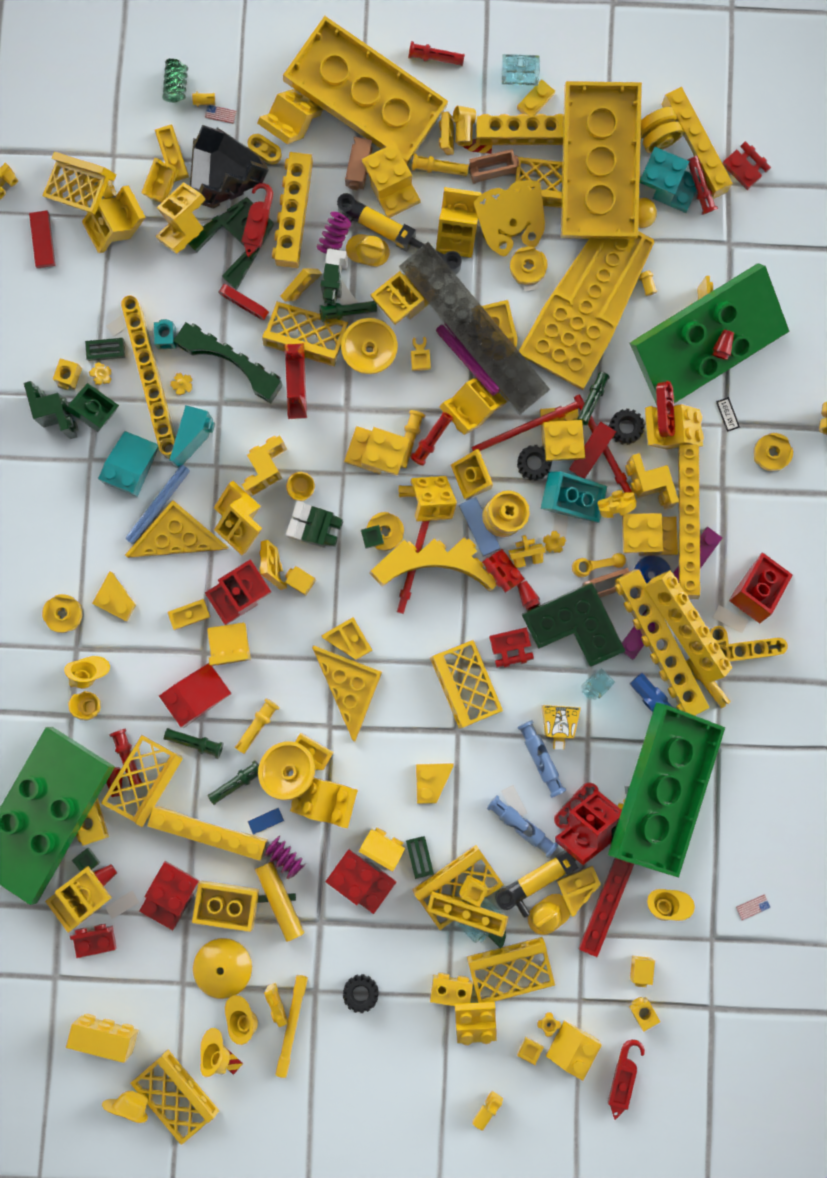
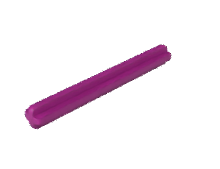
(467, 359)

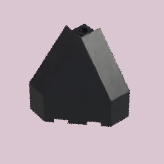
(223, 167)

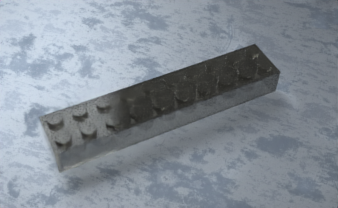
(474, 328)

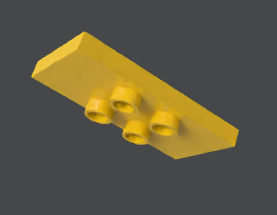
(364, 89)
(601, 160)

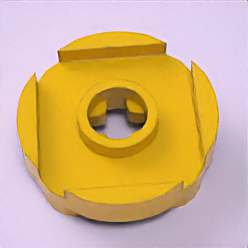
(534, 257)
(783, 448)
(617, 503)
(396, 526)
(53, 620)

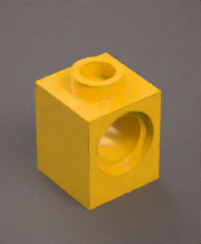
(63, 367)
(300, 580)
(473, 890)
(642, 971)
(647, 1021)

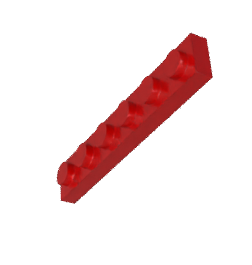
(606, 907)

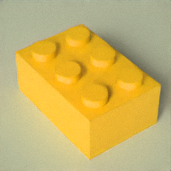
(225, 906)
(102, 1038)

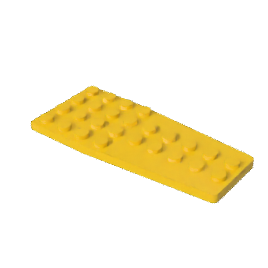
(586, 308)

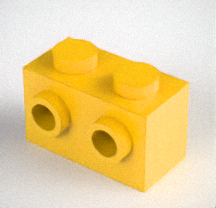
(450, 990)

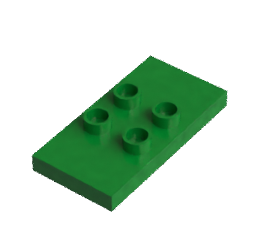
(683, 344)
(666, 790)
(46, 811)

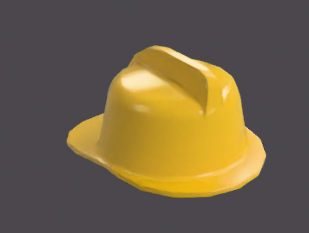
(367, 250)
(86, 671)
(670, 905)
(548, 914)
(240, 1020)
(213, 1054)
(128, 1105)

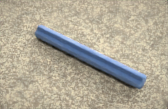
(157, 504)

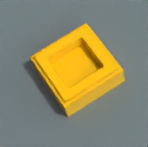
(530, 1050)

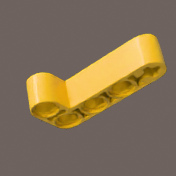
(748, 647)

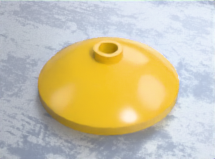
(365, 334)
(277, 764)
(229, 956)

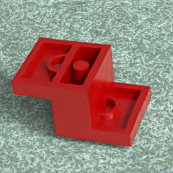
(238, 592)
(589, 827)
(361, 881)
(169, 895)

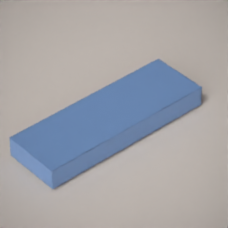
(473, 515)

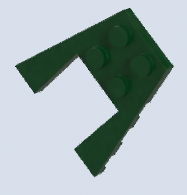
(234, 222)

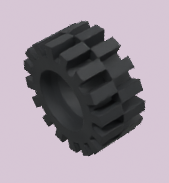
(632, 417)
(530, 473)
(369, 984)

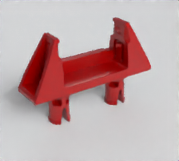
(295, 381)

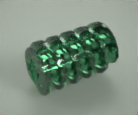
(174, 81)

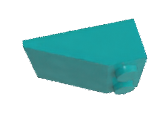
(192, 433)
(129, 463)
(573, 496)

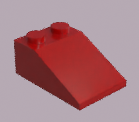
(761, 588)
(195, 695)

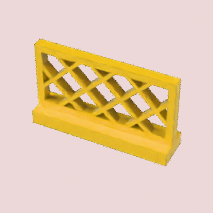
(82, 170)
(550, 198)
(312, 351)
(453, 694)
(154, 792)
(450, 872)
(510, 954)
(189, 1089)

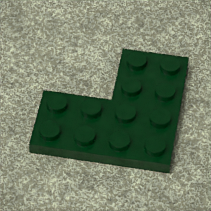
(580, 614)

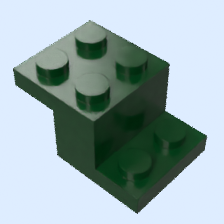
(50, 410)

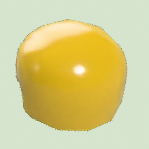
(647, 212)
(300, 486)
(84, 705)

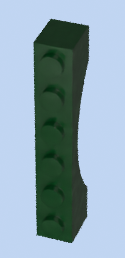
(197, 343)

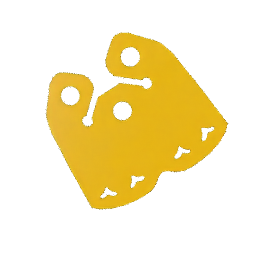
(509, 205)

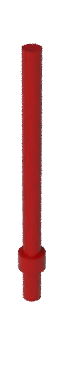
(558, 413)
(620, 477)
(405, 594)

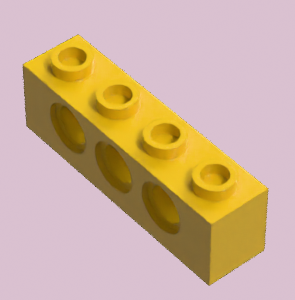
(97, 831)

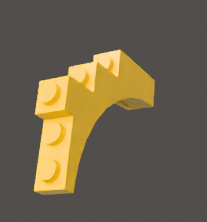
(459, 558)

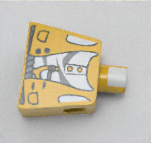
(560, 723)

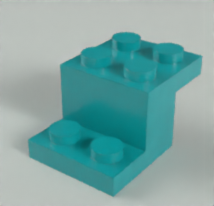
(670, 180)

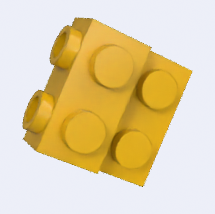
(476, 1023)

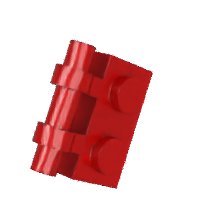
(742, 169)
(503, 570)
(511, 641)

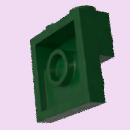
(92, 407)

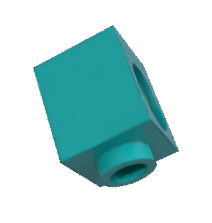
(164, 342)

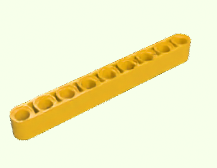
(147, 368)

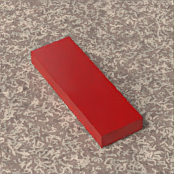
(42, 239)
(593, 449)

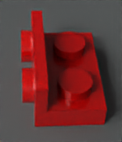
(94, 941)

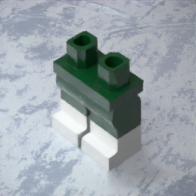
(331, 285)
(319, 528)

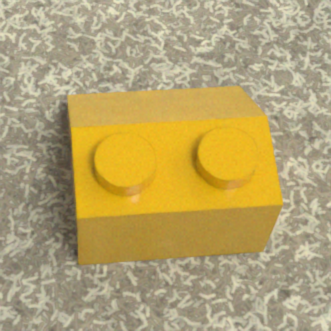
(382, 849)
(573, 1050)

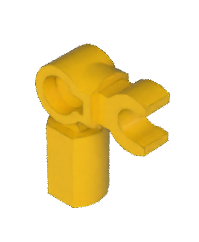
(493, 1103)

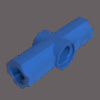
(648, 692)

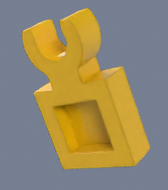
(420, 358)

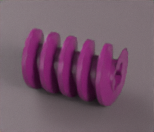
(335, 232)
(284, 858)

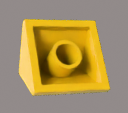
(472, 475)

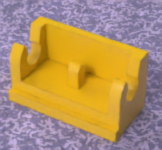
(159, 180)

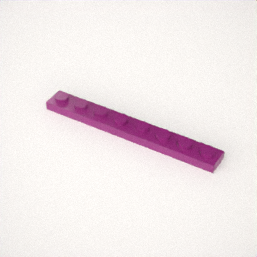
(708, 542)

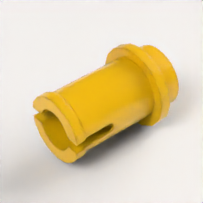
(203, 98)
(648, 283)
(406, 491)

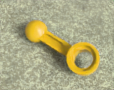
(618, 560)

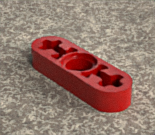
(243, 302)
(665, 409)
(582, 791)

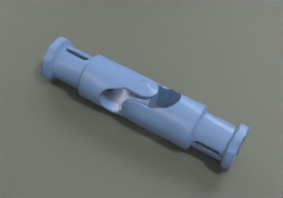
(543, 762)
(513, 818)

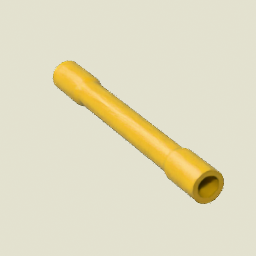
(284, 1058)

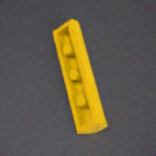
(279, 901)
(467, 914)

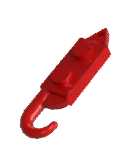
(257, 220)
(623, 1079)

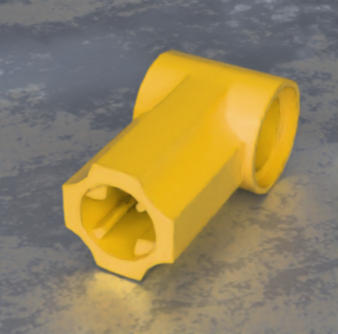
(464, 119)

